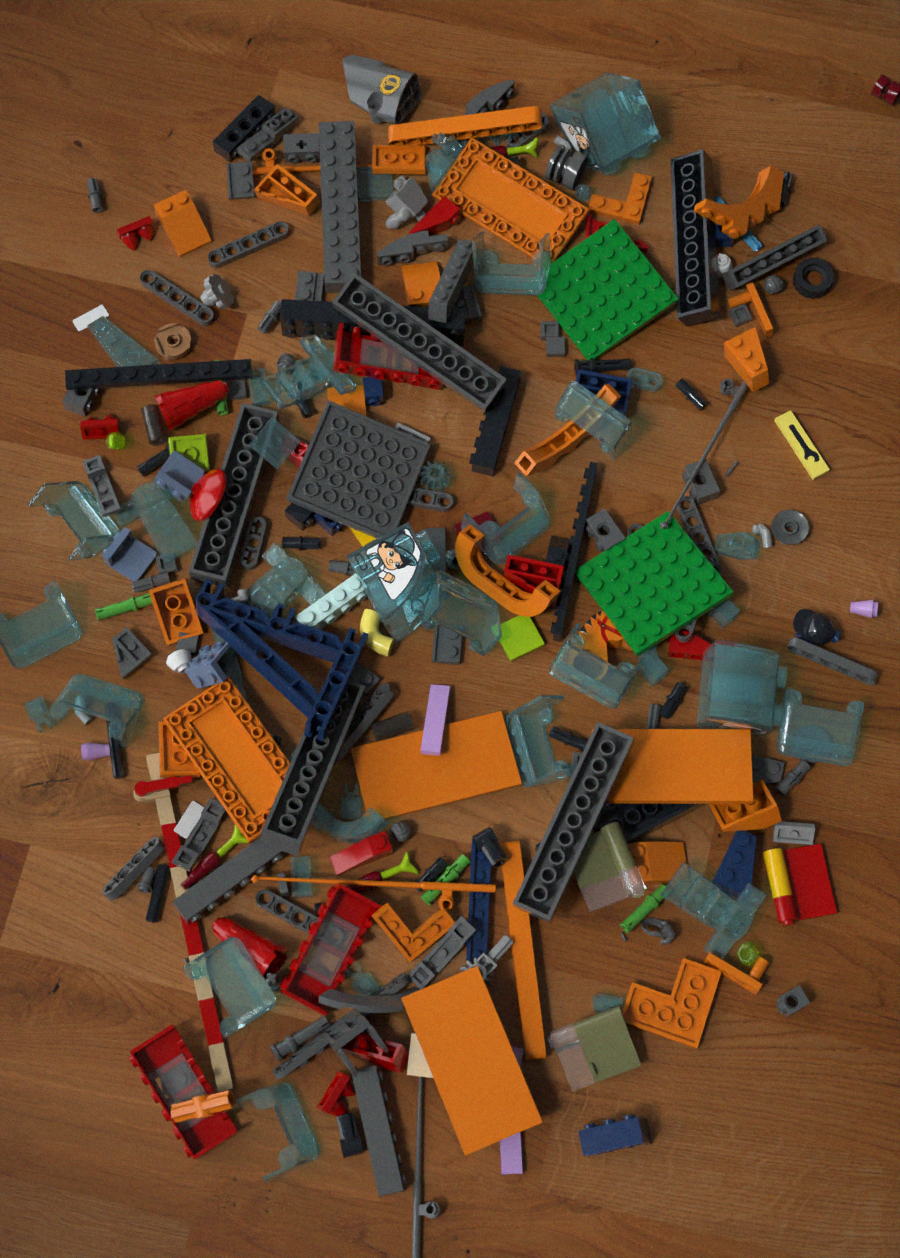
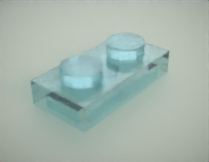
(257, 392)
(301, 869)

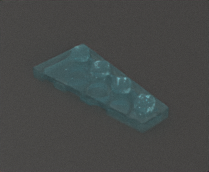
(119, 346)

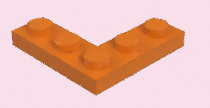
(624, 211)
(421, 938)

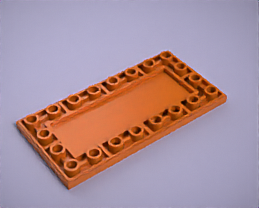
(510, 201)
(231, 754)
(472, 763)
(686, 767)
(471, 1060)

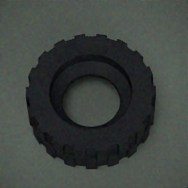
(817, 265)

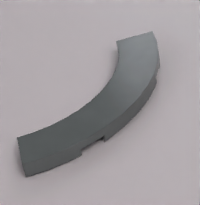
(365, 1004)

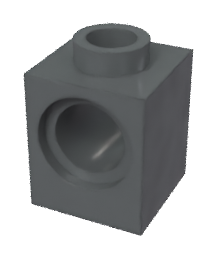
(799, 997)

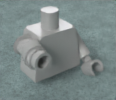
(406, 202)

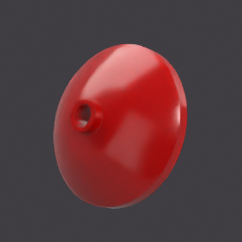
(207, 494)

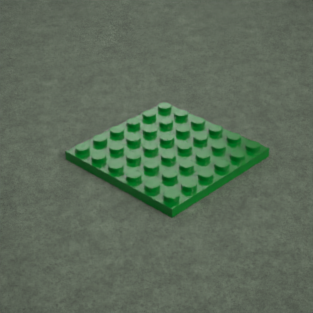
(604, 291)
(653, 584)

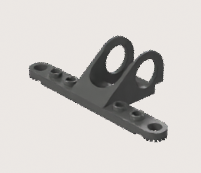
(340, 1034)

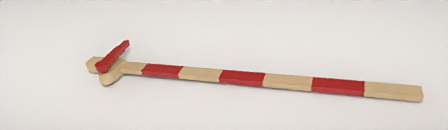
(158, 791)

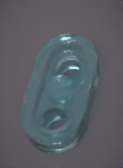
(644, 378)

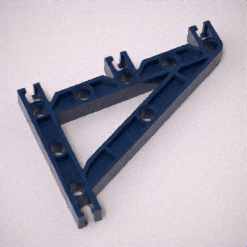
(246, 625)

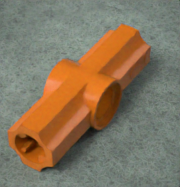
(202, 1106)

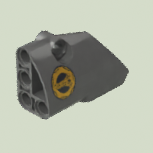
(381, 90)

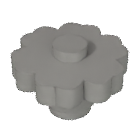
(217, 292)

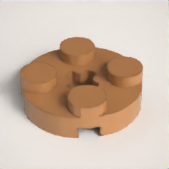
(177, 350)

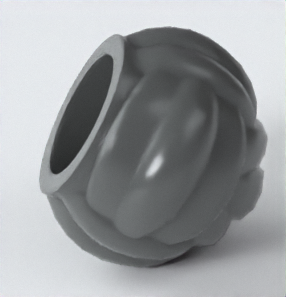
(773, 284)
(285, 360)
(451, 560)
(401, 831)

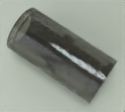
(153, 424)
(392, 726)

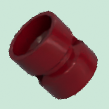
(892, 92)

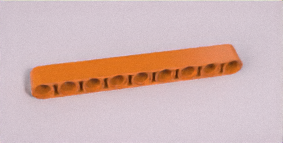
(467, 126)

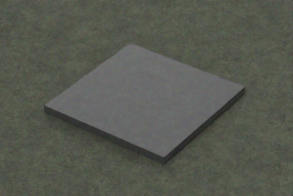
(358, 471)

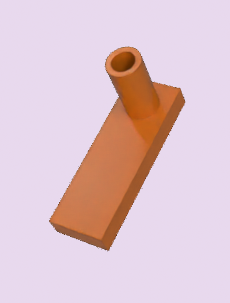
(752, 296)
(749, 982)

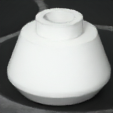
(723, 264)
(179, 660)

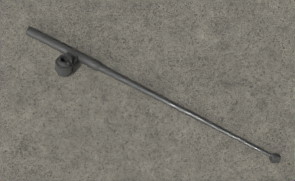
(737, 392)
(418, 1208)

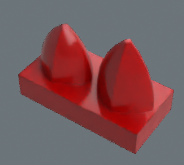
(128, 232)
(99, 428)
(338, 1087)

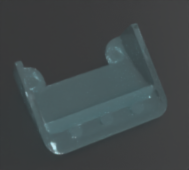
(462, 611)
(39, 629)
(100, 700)
(818, 732)
(235, 982)

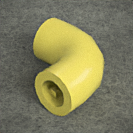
(376, 641)

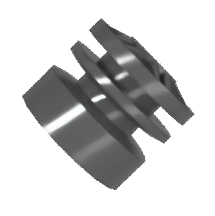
(564, 166)

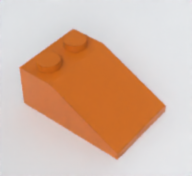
(182, 223)
(420, 282)
(175, 610)
(753, 816)
(657, 860)

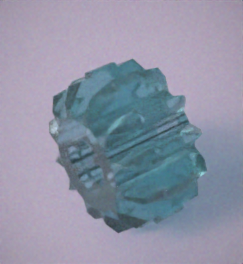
(438, 470)

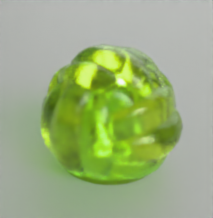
(115, 440)
(748, 953)

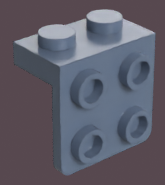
(178, 476)
(128, 555)
(204, 668)

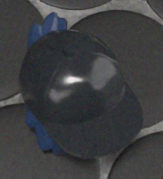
(815, 627)

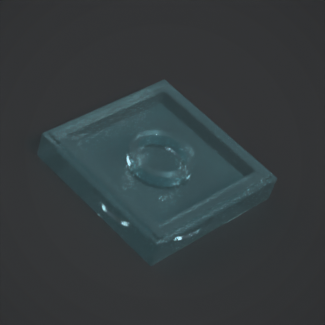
(373, 186)
(274, 443)

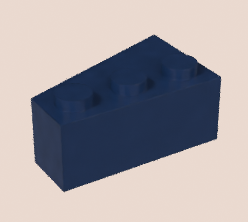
(595, 381)
(737, 864)
(614, 1135)

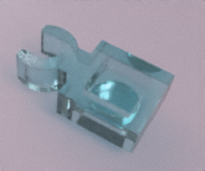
(37, 712)
(351, 804)
(363, 984)

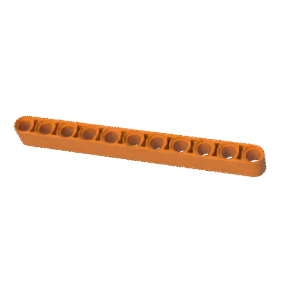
(523, 956)

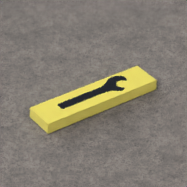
(801, 445)

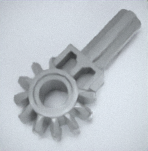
(487, 963)

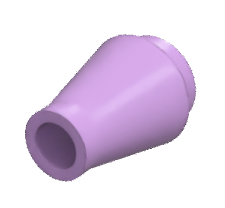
(864, 608)
(94, 751)

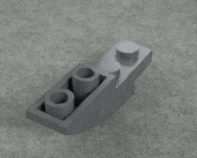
(491, 98)
(269, 136)
(416, 243)

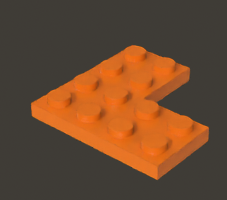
(678, 1015)

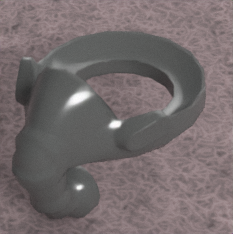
(666, 930)

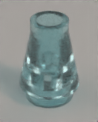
(604, 1002)

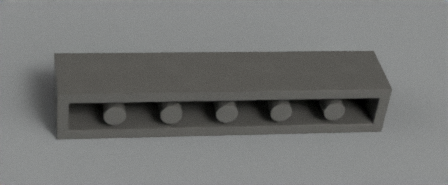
(774, 257)
(451, 282)
(225, 880)
(377, 1131)

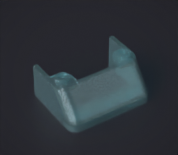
(510, 278)
(595, 417)
(80, 512)
(517, 532)
(592, 674)
(531, 742)
(303, 1145)

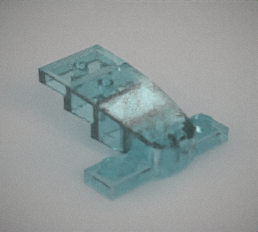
(307, 376)
(159, 519)
(282, 582)
(713, 906)

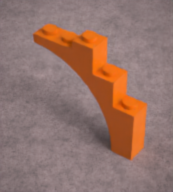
(737, 217)
(561, 442)

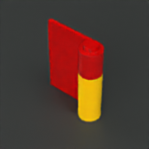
(799, 883)

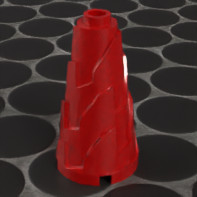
(188, 402)
(264, 952)

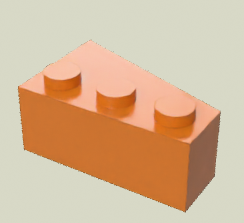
(287, 191)
(747, 359)

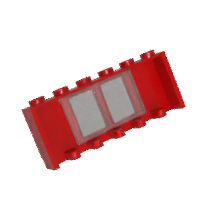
(373, 358)
(328, 947)
(178, 1078)

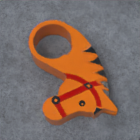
(600, 635)

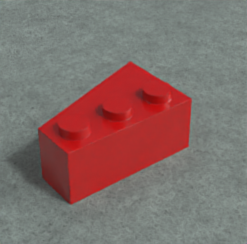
(530, 573)

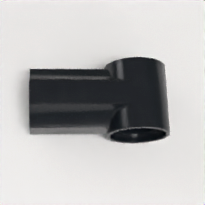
(488, 844)
(350, 1140)

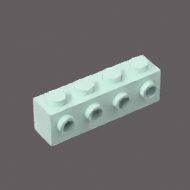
(333, 604)

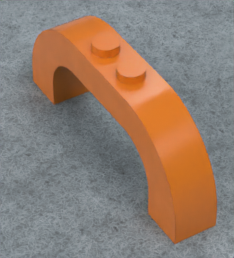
(494, 584)

